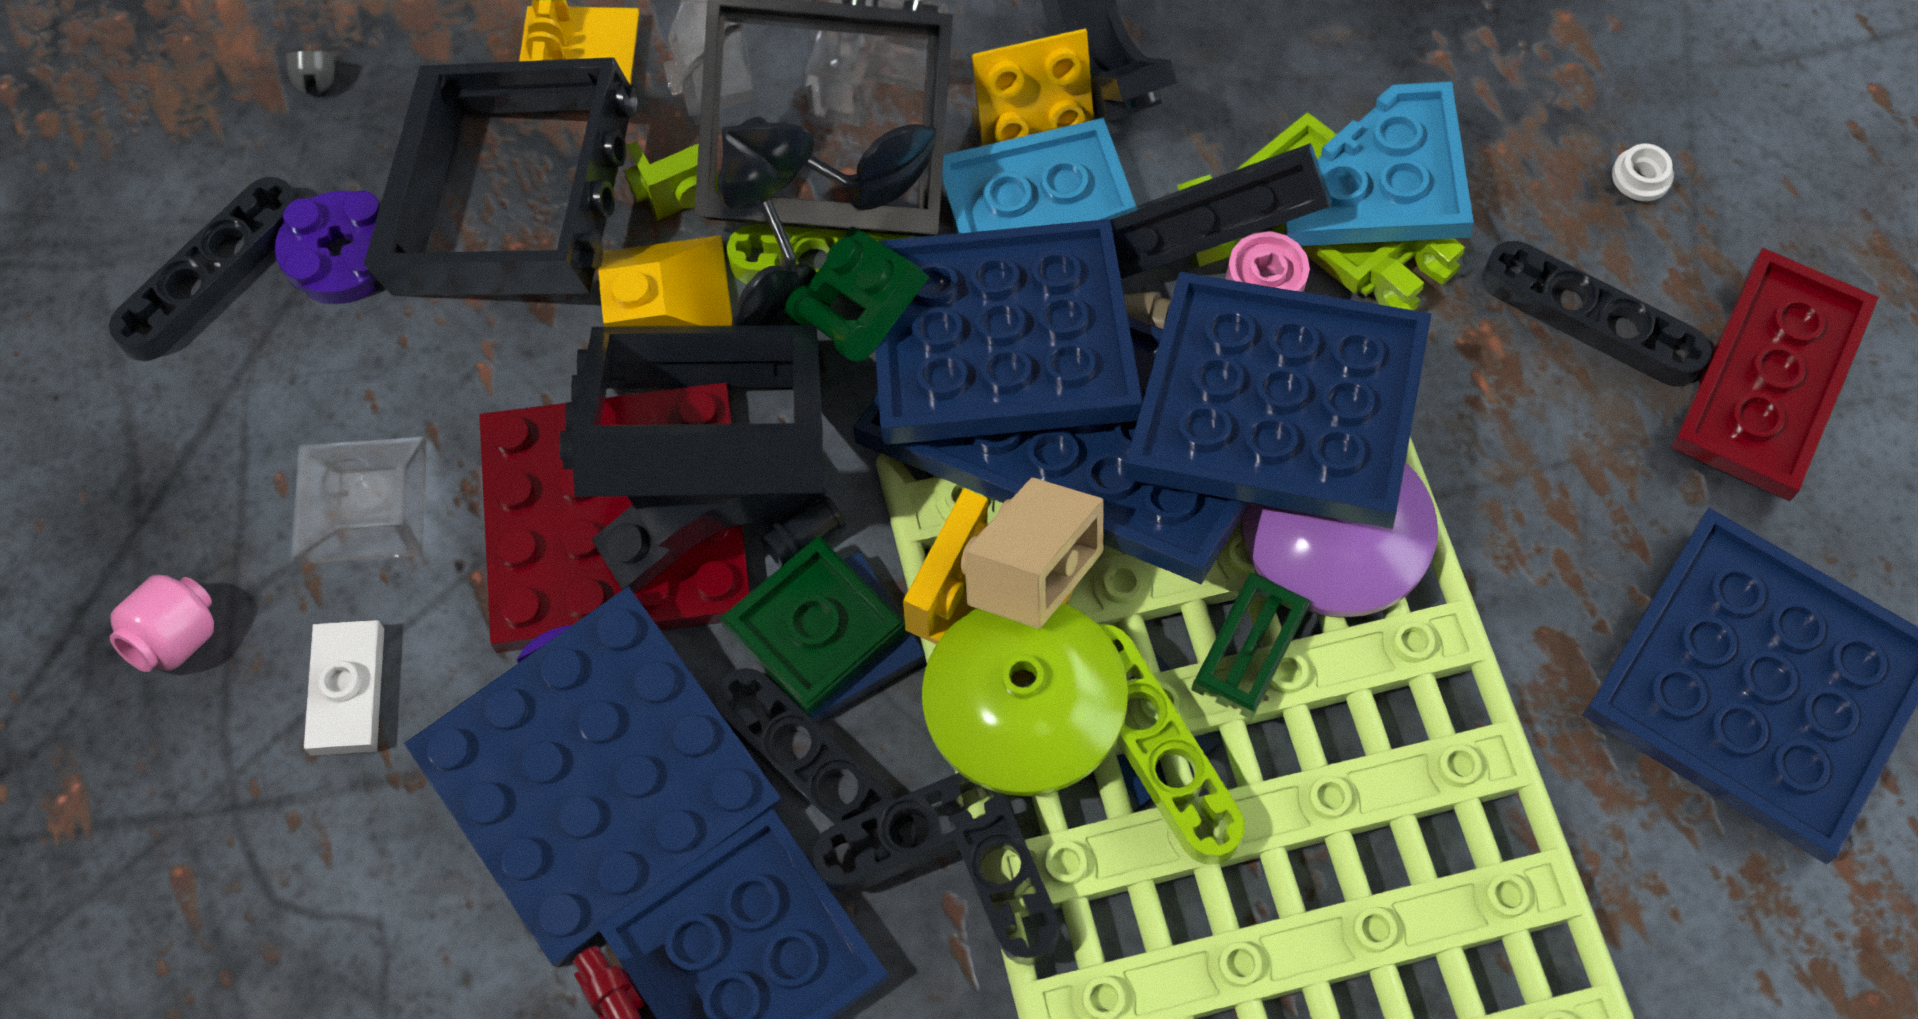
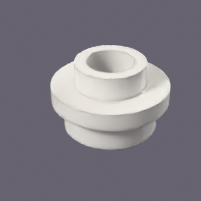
(1647, 161)

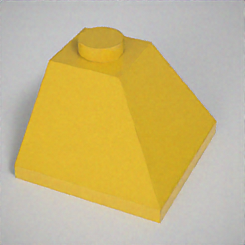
(666, 284)

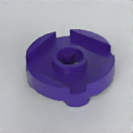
(309, 230)

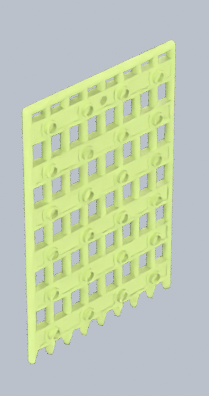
(1295, 810)

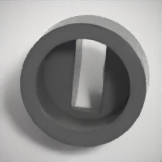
(310, 66)

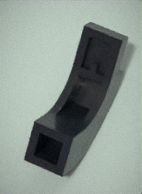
(1119, 73)
(665, 527)

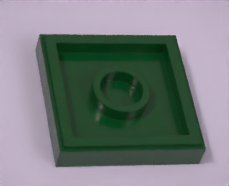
(813, 625)

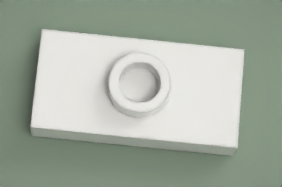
(344, 688)

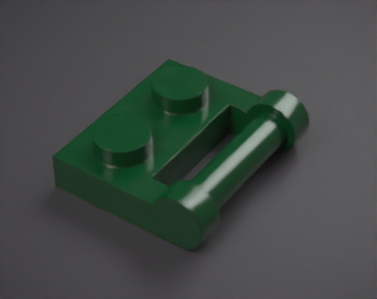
(869, 277)

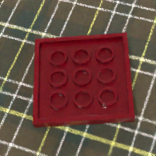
(541, 535)

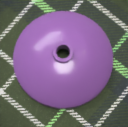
(1344, 563)

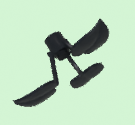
(766, 159)

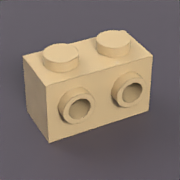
(1033, 552)

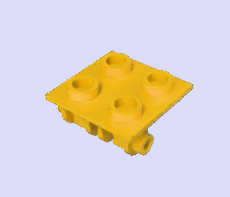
(567, 32)
(1032, 87)

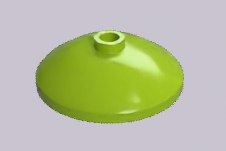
(1031, 735)

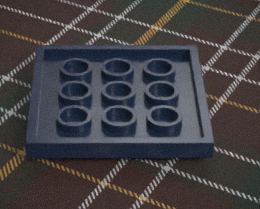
(1009, 336)
(1281, 399)
(1764, 685)
(591, 774)

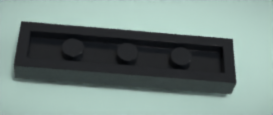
(1219, 210)

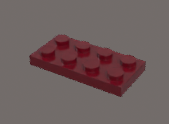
(1775, 374)

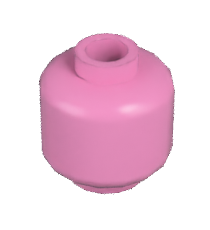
(162, 623)

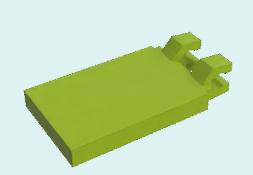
(1368, 265)

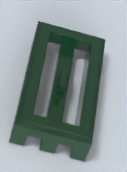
(1228, 691)

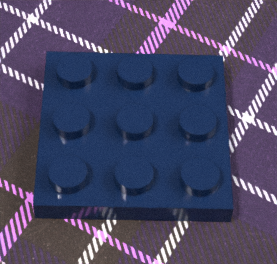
(744, 936)

